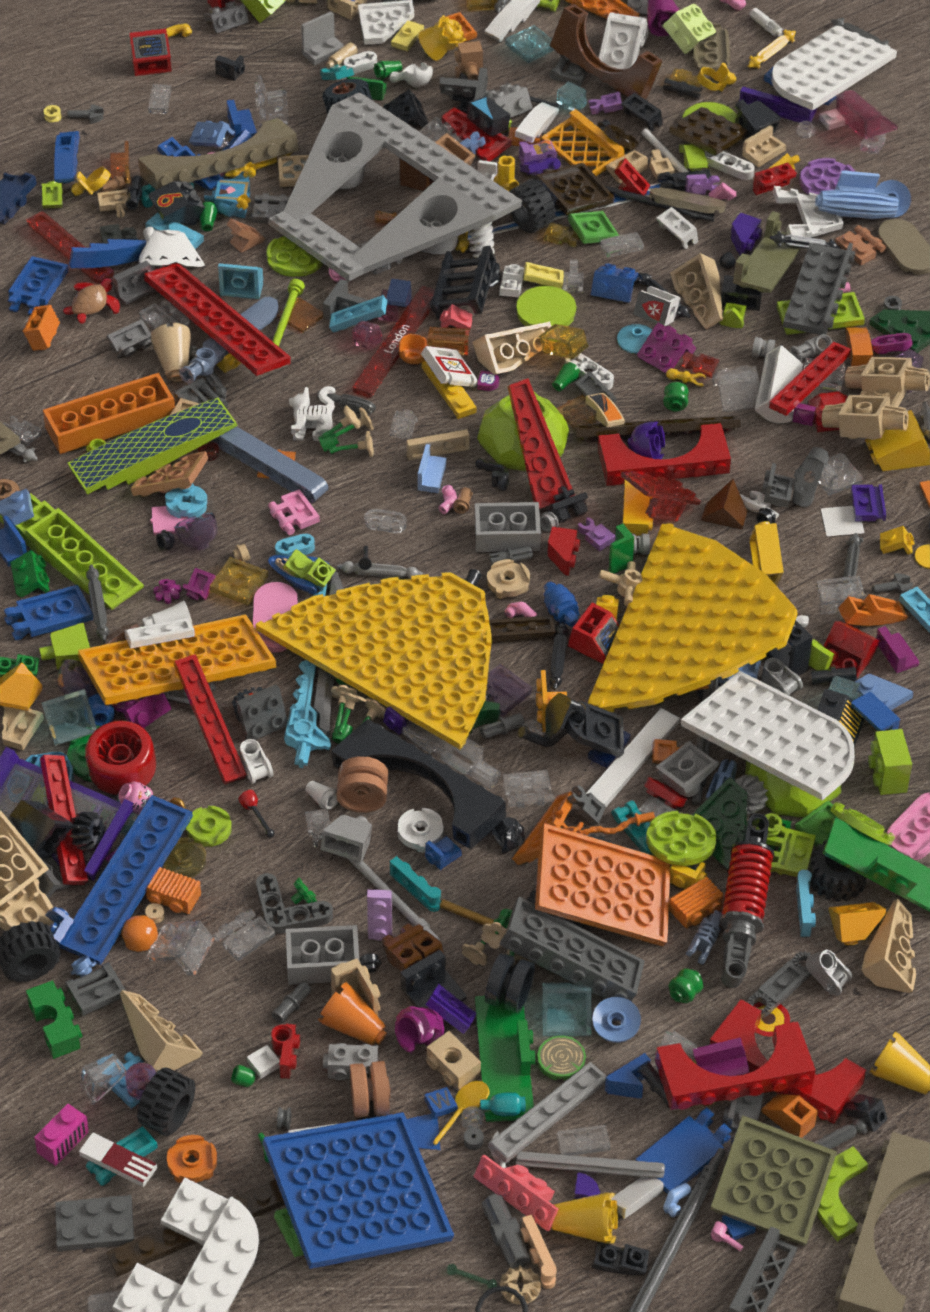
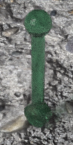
(452, 1270)

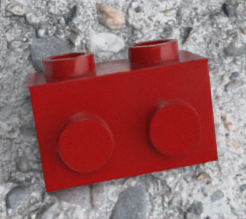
(775, 176)

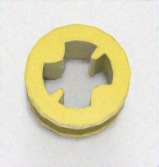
(52, 113)

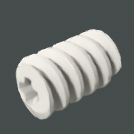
(482, 237)

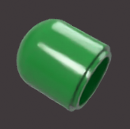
(243, 1076)

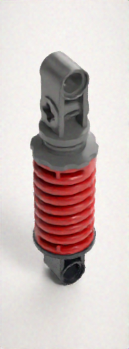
(745, 898)

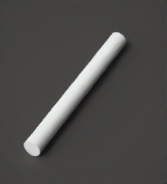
(658, 145)

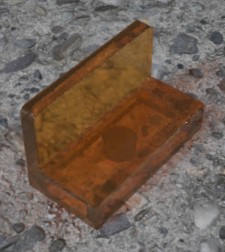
(121, 164)

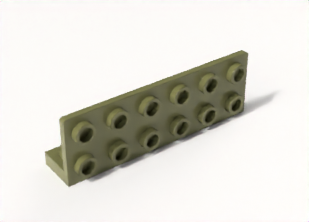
(766, 262)

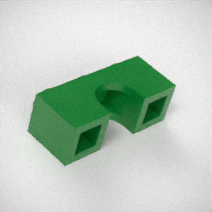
(47, 1003)

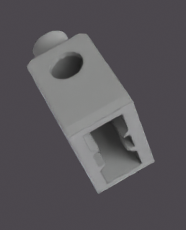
(347, 837)

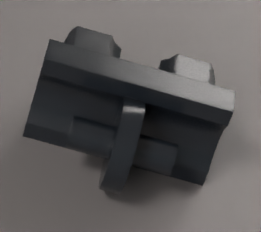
(576, 502)

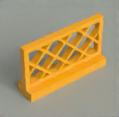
(594, 138)

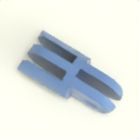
(724, 772)

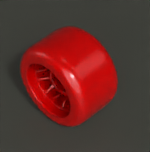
(119, 755)

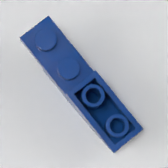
(66, 156)

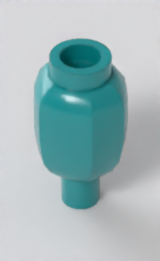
(504, 1104)

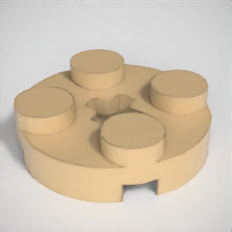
(508, 588)

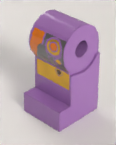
(536, 151)

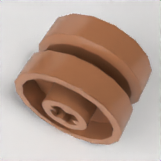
(362, 784)
(370, 1089)

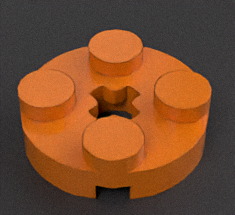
(199, 1170)

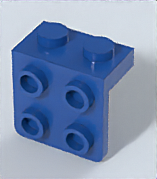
(614, 282)

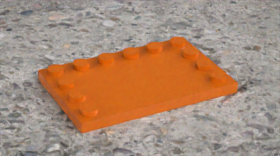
(602, 885)

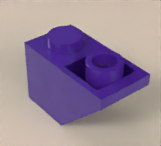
(745, 232)

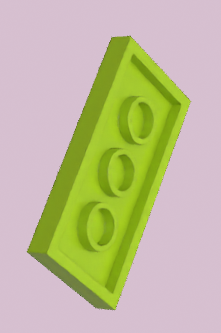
(848, 313)

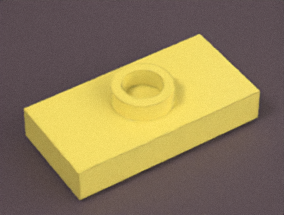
(407, 35)
(543, 275)

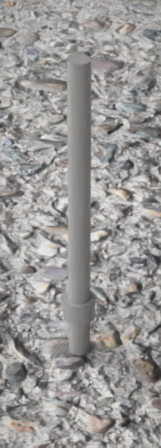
(396, 901)

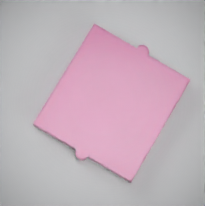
(164, 520)

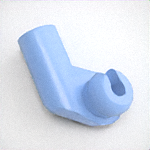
(673, 1197)

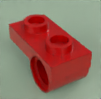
(285, 1048)

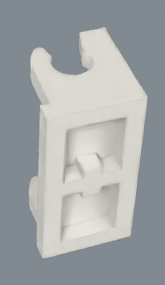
(678, 226)

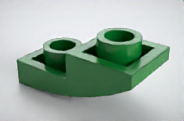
(8, 664)

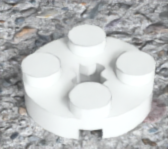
(416, 839)

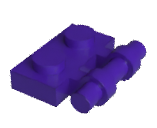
(537, 166)

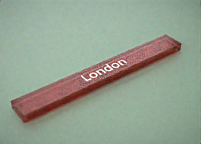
(388, 351)

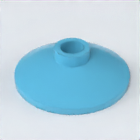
(633, 337)

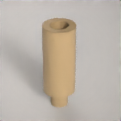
(339, 56)

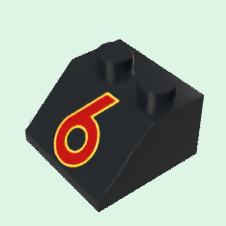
(178, 203)

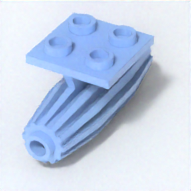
(856, 197)

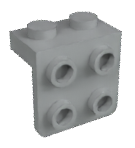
(511, 98)

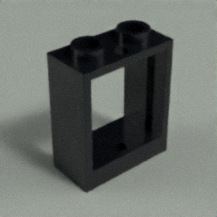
(797, 655)

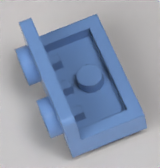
(210, 133)

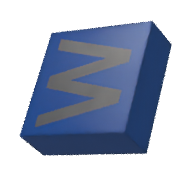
(440, 1102)

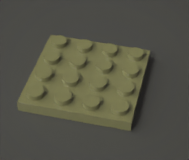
(773, 1180)

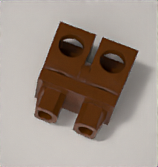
(410, 946)

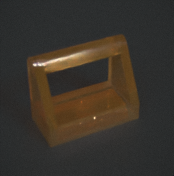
(449, 338)

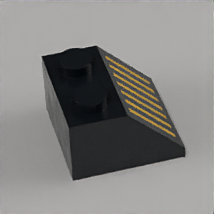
(839, 707)

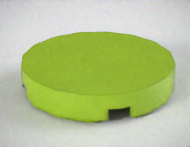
(209, 826)

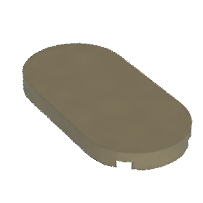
(713, 50)
(687, 200)
(905, 246)

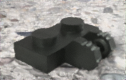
(113, 232)

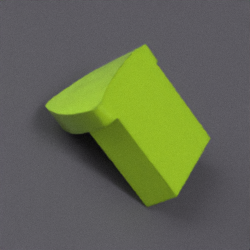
(733, 315)
(820, 656)

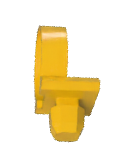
(722, 75)
(92, 183)

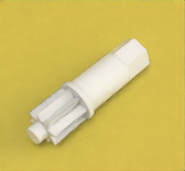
(767, 23)

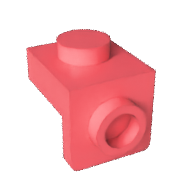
(456, 317)

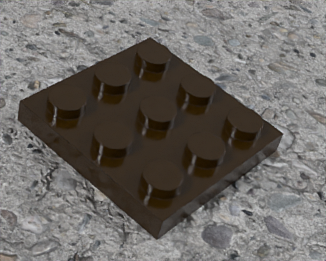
(708, 131)
(575, 188)

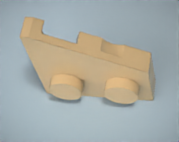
(19, 726)

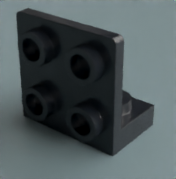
(408, 108)
(424, 976)

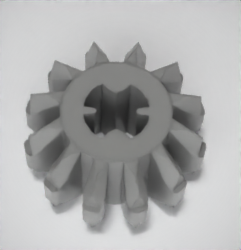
(755, 791)

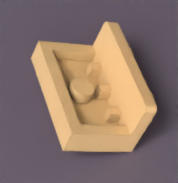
(762, 147)

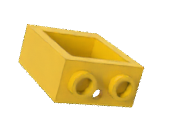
(766, 550)

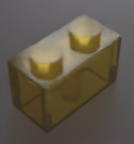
(563, 341)

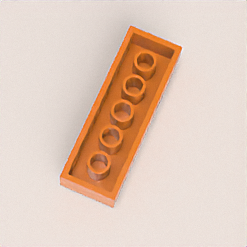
(108, 413)

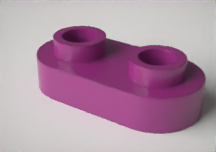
(893, 342)

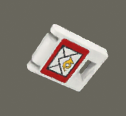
(449, 366)

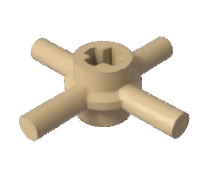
(626, 581)

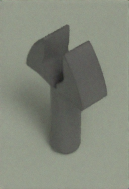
(95, 114)
(898, 584)

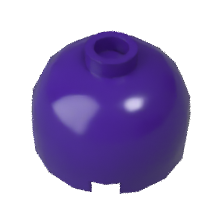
(647, 440)

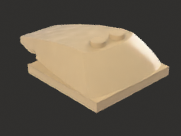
(19, 885)

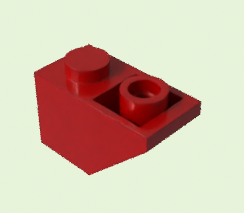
(561, 548)

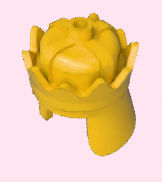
(441, 37)

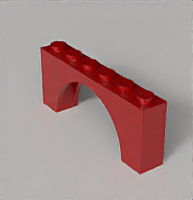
(706, 458)
(691, 1085)
(829, 1090)

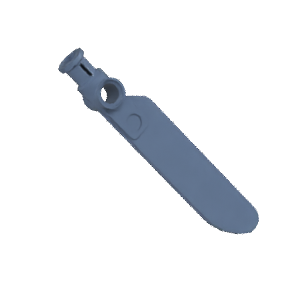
(212, 353)

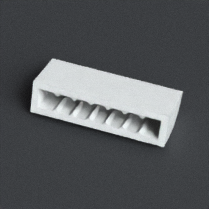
(778, 371)

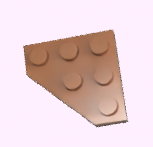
(169, 477)

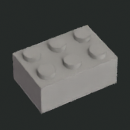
(507, 526)
(317, 950)

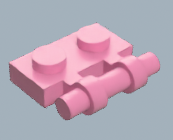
(300, 512)

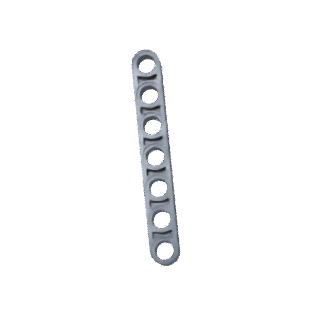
(272, 463)

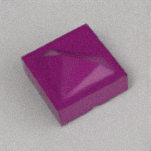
(804, 414)

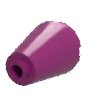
(658, 13)

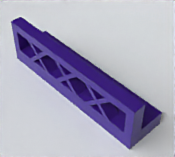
(779, 105)

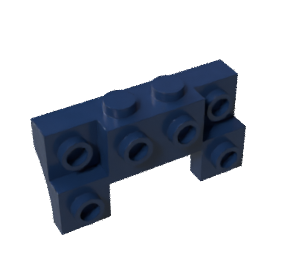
(13, 194)

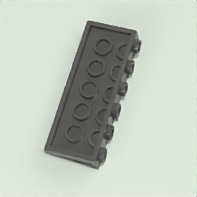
(819, 289)
(572, 952)

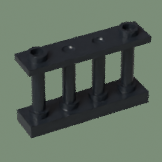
(478, 288)

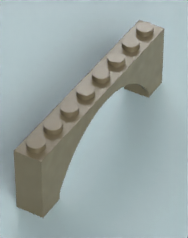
(269, 142)
(865, 1284)

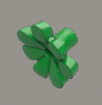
(302, 893)

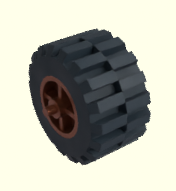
(344, 89)

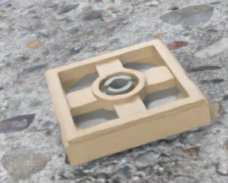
(290, 169)

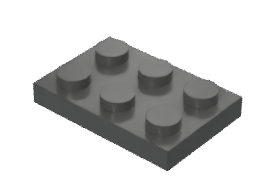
(94, 1223)

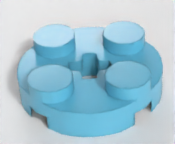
(177, 507)

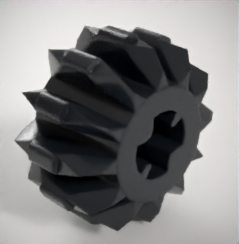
(87, 830)

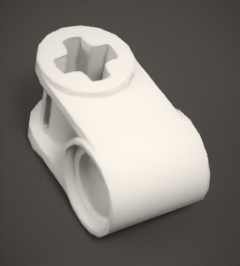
(254, 761)

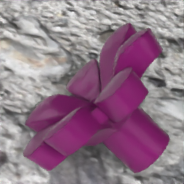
(167, 589)

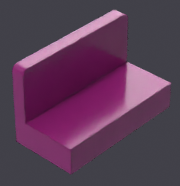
(896, 650)
(723, 1058)

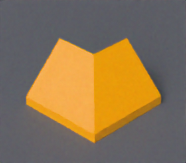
(19, 688)

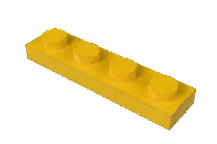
(453, 395)

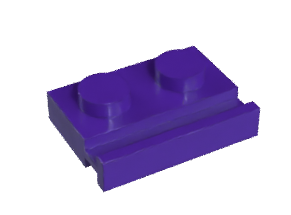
(868, 502)
(451, 1009)

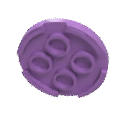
(821, 175)

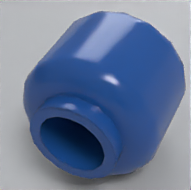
(101, 712)

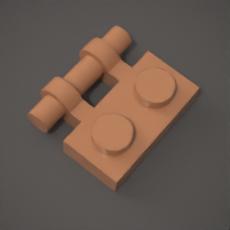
(864, 251)

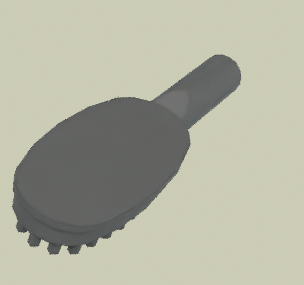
(352, 402)

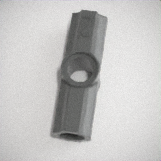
(505, 1231)

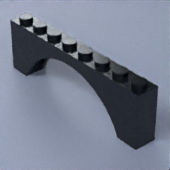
(474, 806)

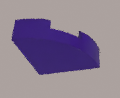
(585, 1186)

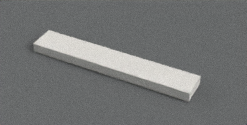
(634, 757)

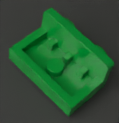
(29, 574)

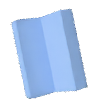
(430, 471)

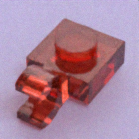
(702, 364)

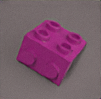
(665, 347)
(145, 709)

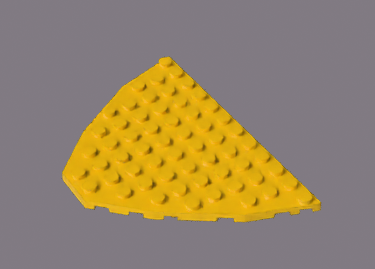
(690, 622)
(402, 643)

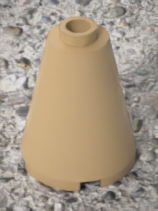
(172, 348)

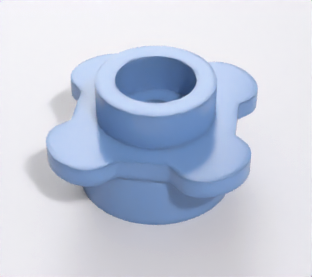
(82, 966)

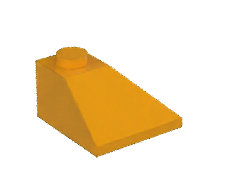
(855, 921)

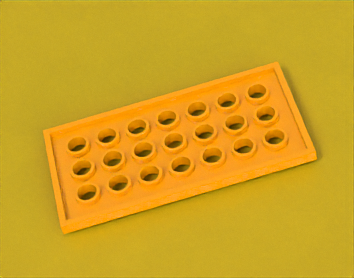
(137, 676)

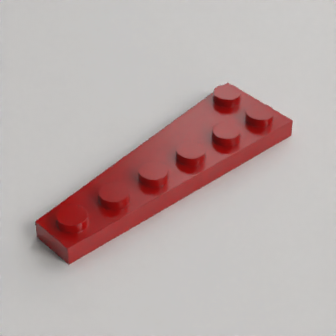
(538, 448)

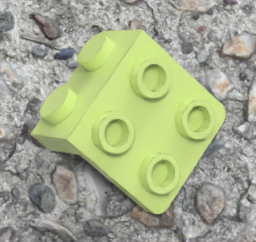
(689, 27)

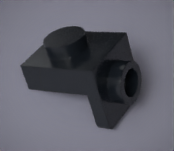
(229, 68)
(869, 1109)

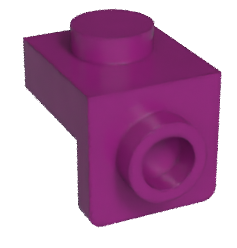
(199, 584)

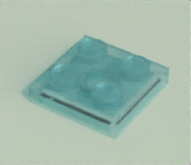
(530, 43)

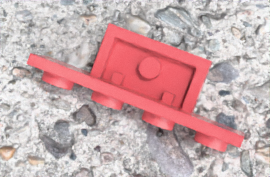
(519, 1189)

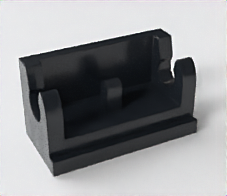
(643, 110)

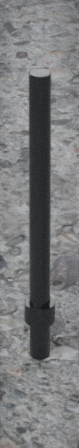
(646, 200)

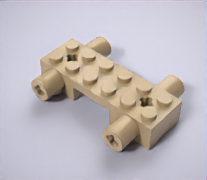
(877, 407)

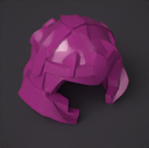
(418, 1027)

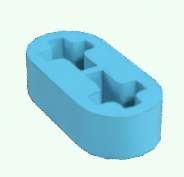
(295, 542)

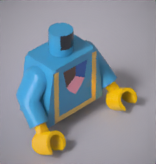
(233, 194)

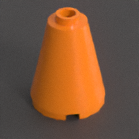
(353, 1017)

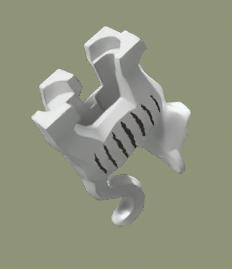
(312, 416)

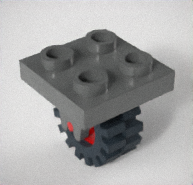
(260, 711)

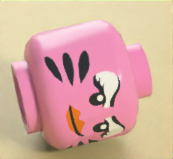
(136, 793)

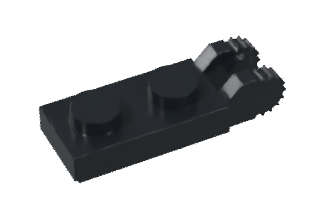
(678, 180)

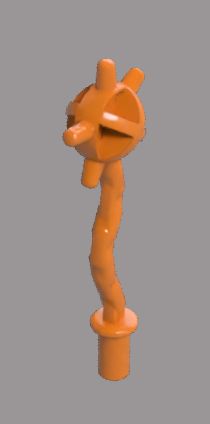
(638, 819)

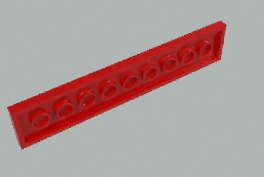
(217, 319)

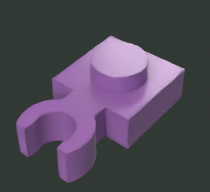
(608, 103)
(699, 183)
(597, 536)

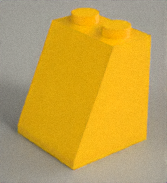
(901, 447)

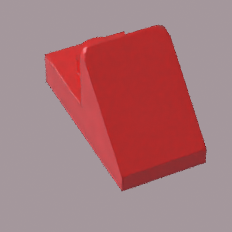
(631, 178)

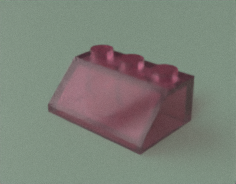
(862, 115)

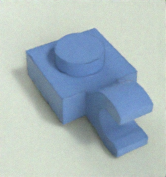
(472, 143)

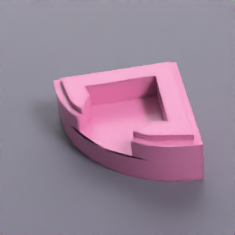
(723, 192)

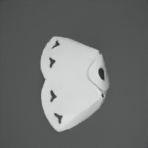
(171, 245)

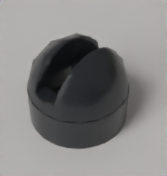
(727, 260)

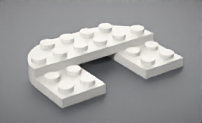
(220, 1268)

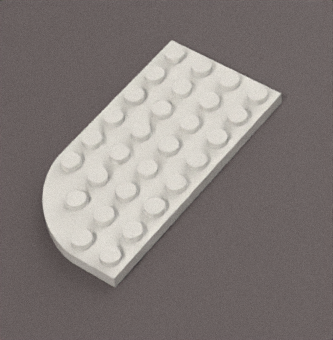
(828, 66)
(776, 734)

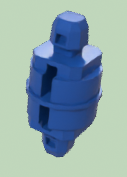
(561, 603)

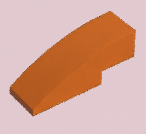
(860, 344)
(872, 611)

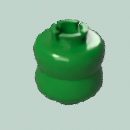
(675, 396)
(685, 986)

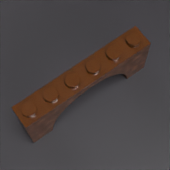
(572, 42)

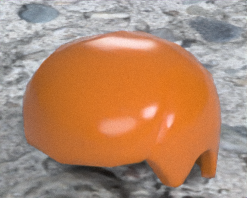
(411, 348)
(139, 933)

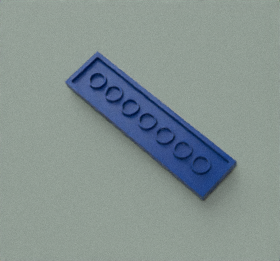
(125, 879)

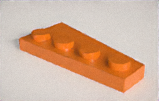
(604, 7)
(553, 816)

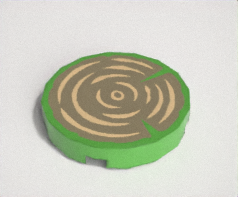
(561, 1057)

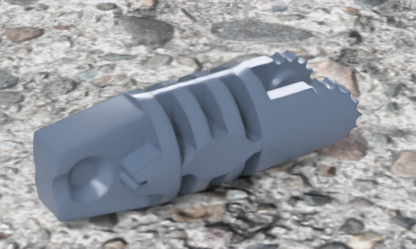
(705, 937)

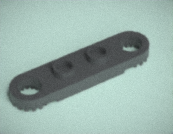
(781, 984)

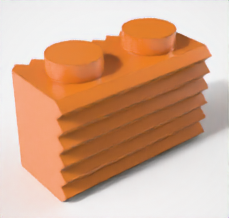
(41, 327)
(173, 891)
(696, 902)

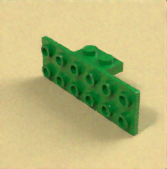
(879, 863)
(504, 1054)

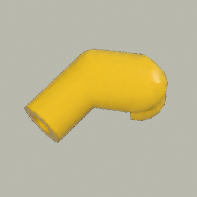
(181, 28)

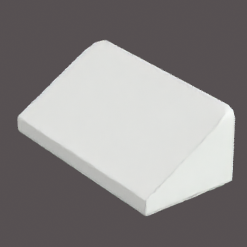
(637, 1195)

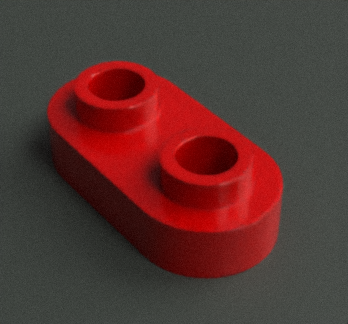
(658, 789)

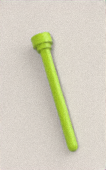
(295, 289)

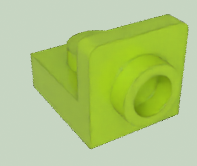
(52, 195)

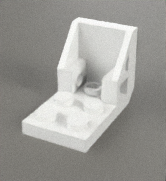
(622, 40)

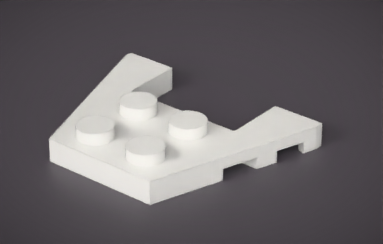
(814, 221)

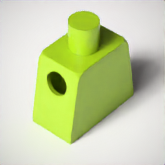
(65, 644)

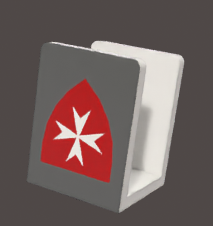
(656, 306)

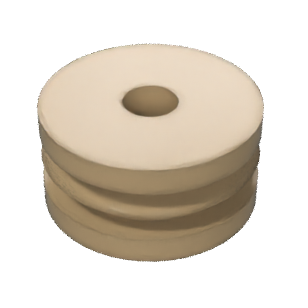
(155, 912)

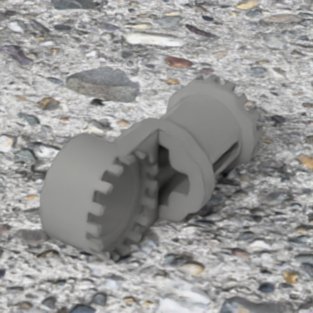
(811, 344)

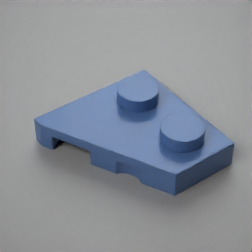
(17, 507)
(888, 692)

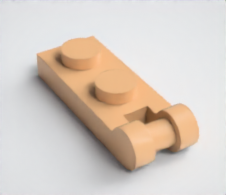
(538, 1252)

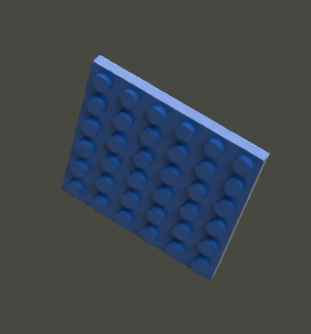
(357, 1190)

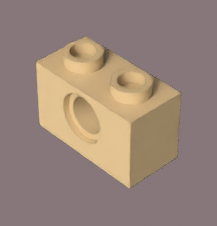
(450, 1049)

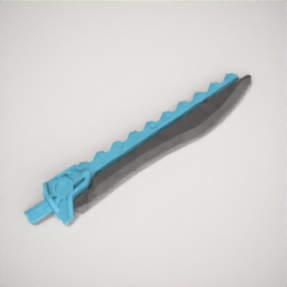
(302, 719)

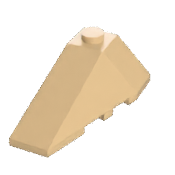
(700, 287)
(509, 349)
(890, 953)
(156, 1036)

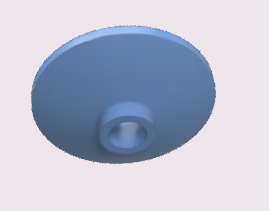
(898, 190)
(616, 1009)

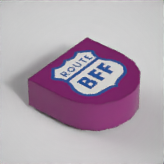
(487, 381)

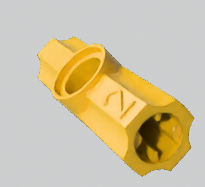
(506, 173)

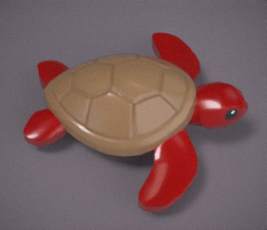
(92, 299)

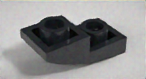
(625, 1260)

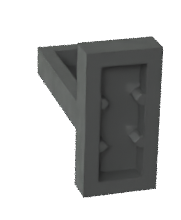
(465, 87)
(340, 299)

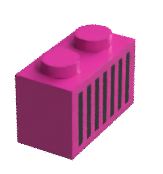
(61, 1134)

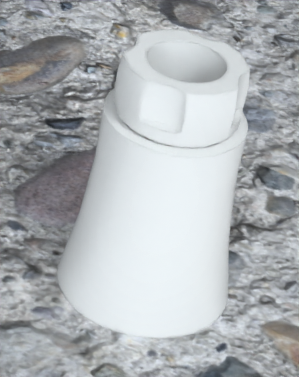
(173, 613)

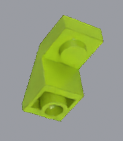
(693, 157)
(302, 567)

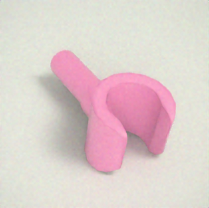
(719, 1234)

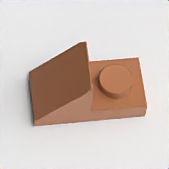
(244, 235)

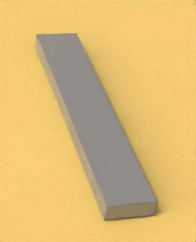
(547, 1112)

